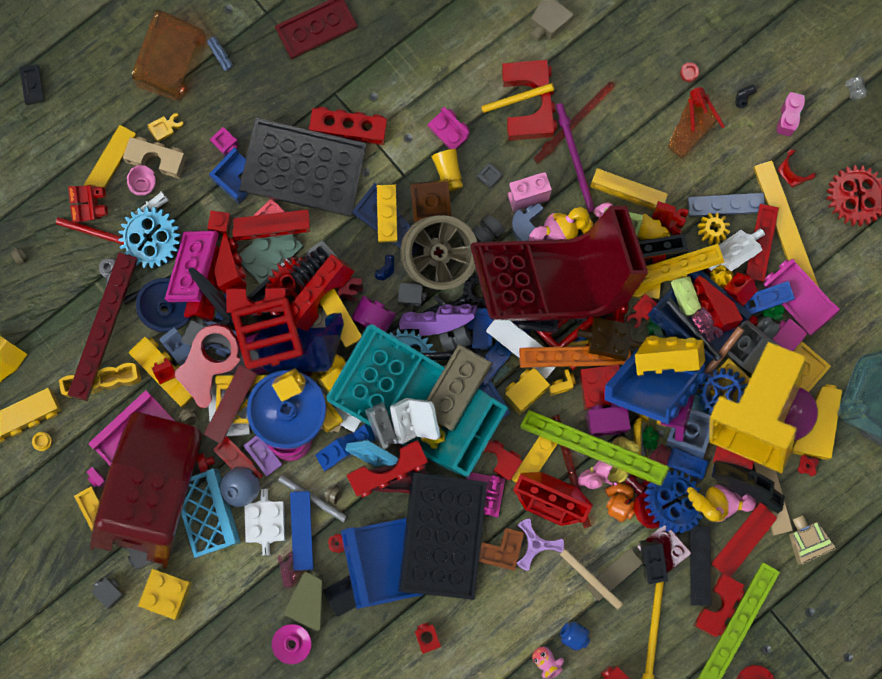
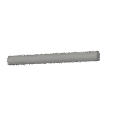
(314, 499)

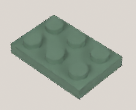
(266, 253)

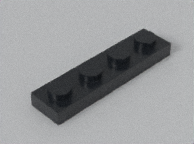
(700, 565)

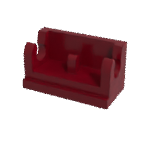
(350, 289)

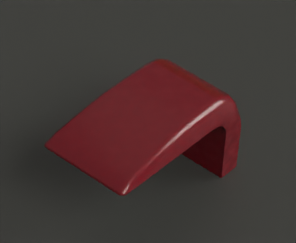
(563, 277)

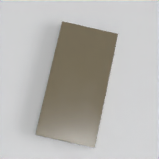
(458, 386)

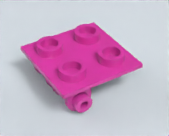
(493, 492)

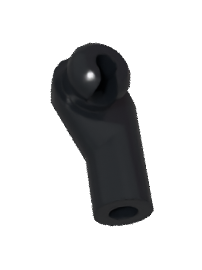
(742, 96)

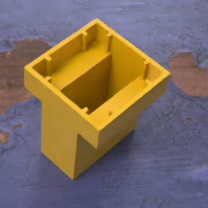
(757, 423)

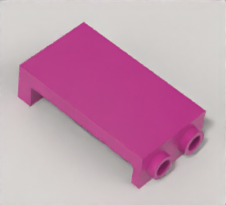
(811, 306)

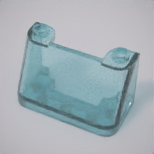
(863, 396)

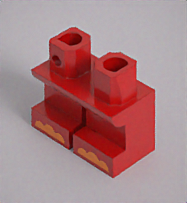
(90, 195)

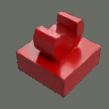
(164, 371)

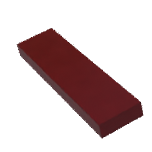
(230, 404)

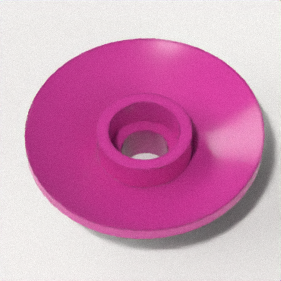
(281, 641)

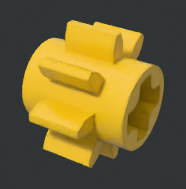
(721, 275)

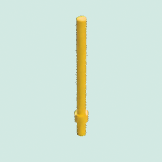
(653, 631)

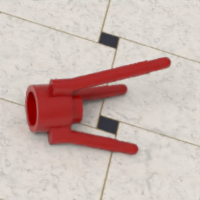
(699, 99)

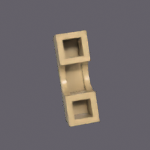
(139, 151)

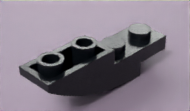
(746, 481)

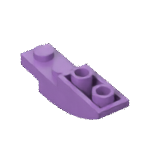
(445, 320)

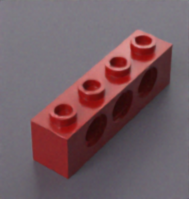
(356, 133)

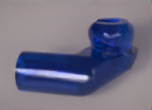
(387, 270)

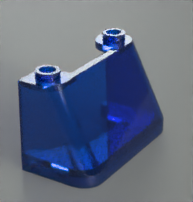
(318, 346)

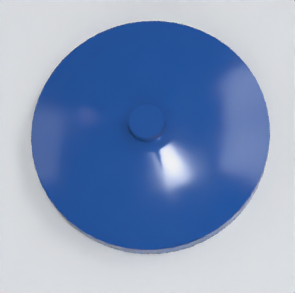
(286, 422)

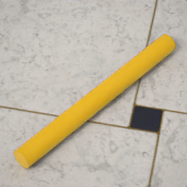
(519, 97)

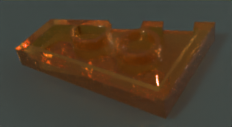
(683, 138)

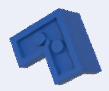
(227, 175)
(479, 325)

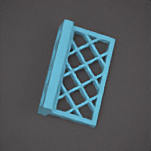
(223, 512)

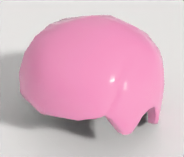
(141, 180)

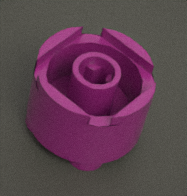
(372, 314)

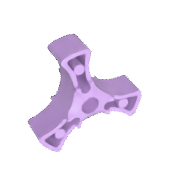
(536, 544)

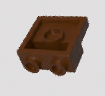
(430, 199)

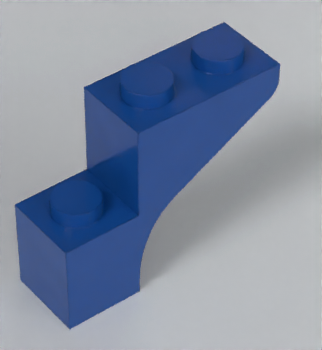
(336, 453)

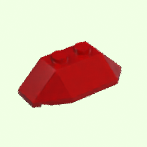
(552, 498)

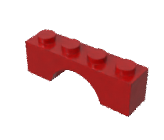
(331, 275)
(364, 479)

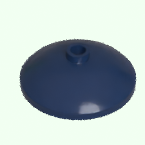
(151, 301)

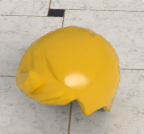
(651, 229)

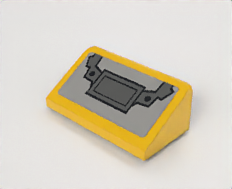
(639, 427)

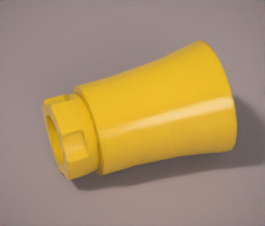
(448, 168)

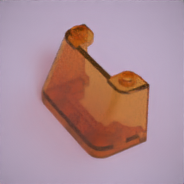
(166, 55)

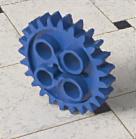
(683, 518)

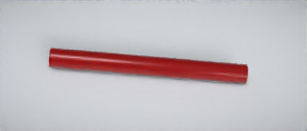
(89, 230)

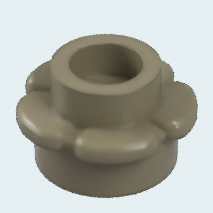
(18, 256)
(187, 416)
(333, 494)

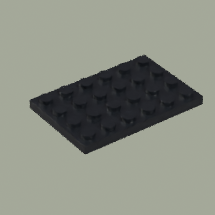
(302, 167)
(442, 536)

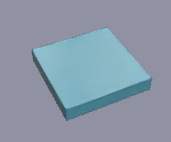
(371, 453)

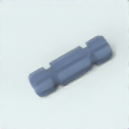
(219, 53)

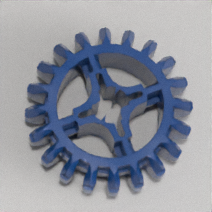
(713, 381)

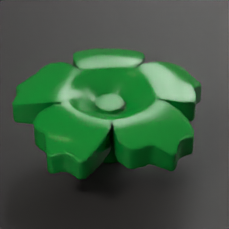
(775, 313)
(650, 438)

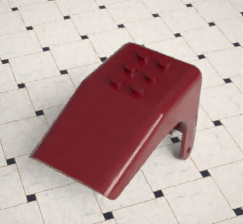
(146, 486)

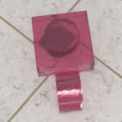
(705, 324)
(287, 575)

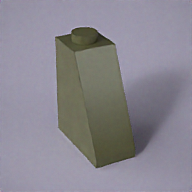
(307, 601)

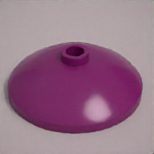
(802, 414)

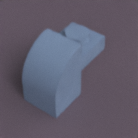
(522, 222)
(175, 346)

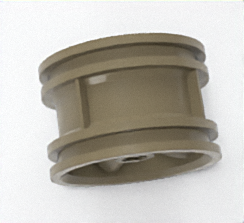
(415, 265)

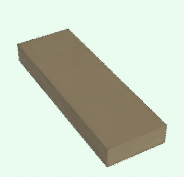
(616, 572)

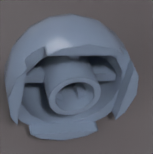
(239, 487)

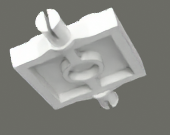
(739, 248)
(265, 522)

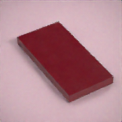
(315, 27)

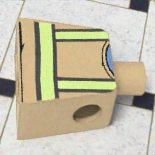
(809, 541)

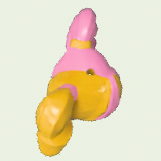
(563, 226)
(720, 502)

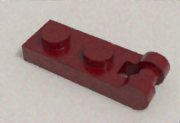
(660, 455)

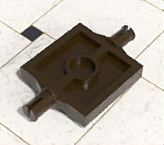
(609, 338)

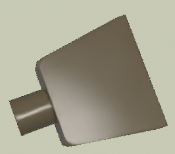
(549, 19)

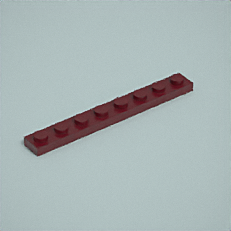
(102, 327)

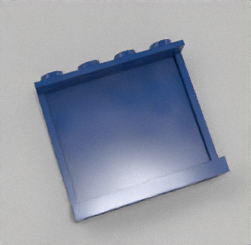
(653, 394)
(375, 562)

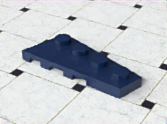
(367, 213)

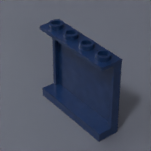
(674, 327)

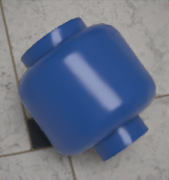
(575, 636)

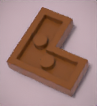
(505, 555)

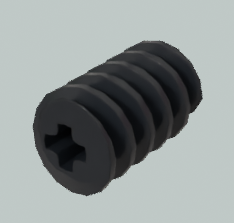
(308, 267)

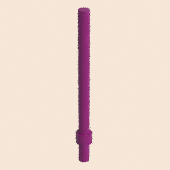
(565, 122)

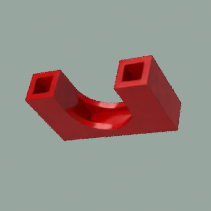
(540, 123)

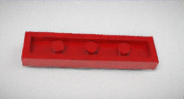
(766, 221)

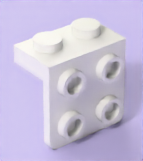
(414, 419)

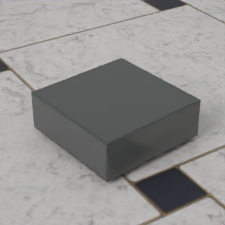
(489, 175)

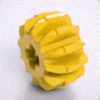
(716, 223)

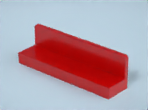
(271, 225)
(204, 309)
(744, 540)

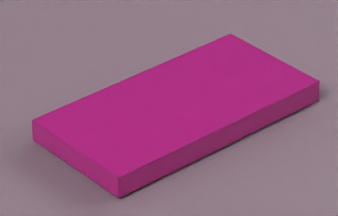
(196, 252)

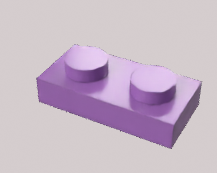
(263, 455)

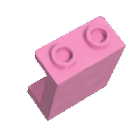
(529, 191)

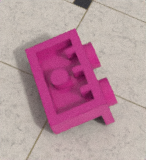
(449, 129)

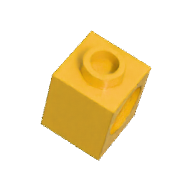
(289, 384)

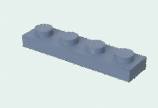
(725, 204)

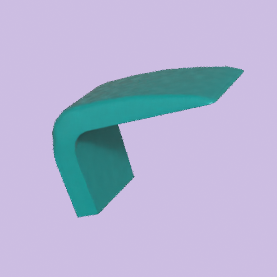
(390, 371)

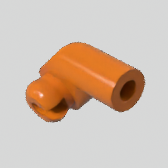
(620, 488)

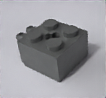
(752, 343)

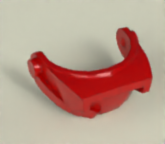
(791, 178)

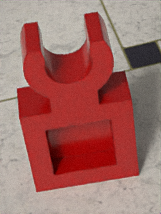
(642, 308)

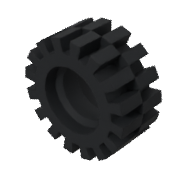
(468, 291)

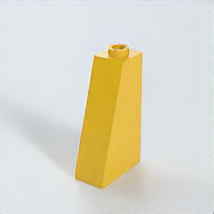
(821, 439)

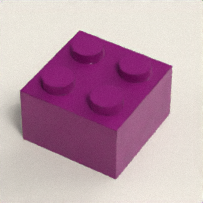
(607, 421)

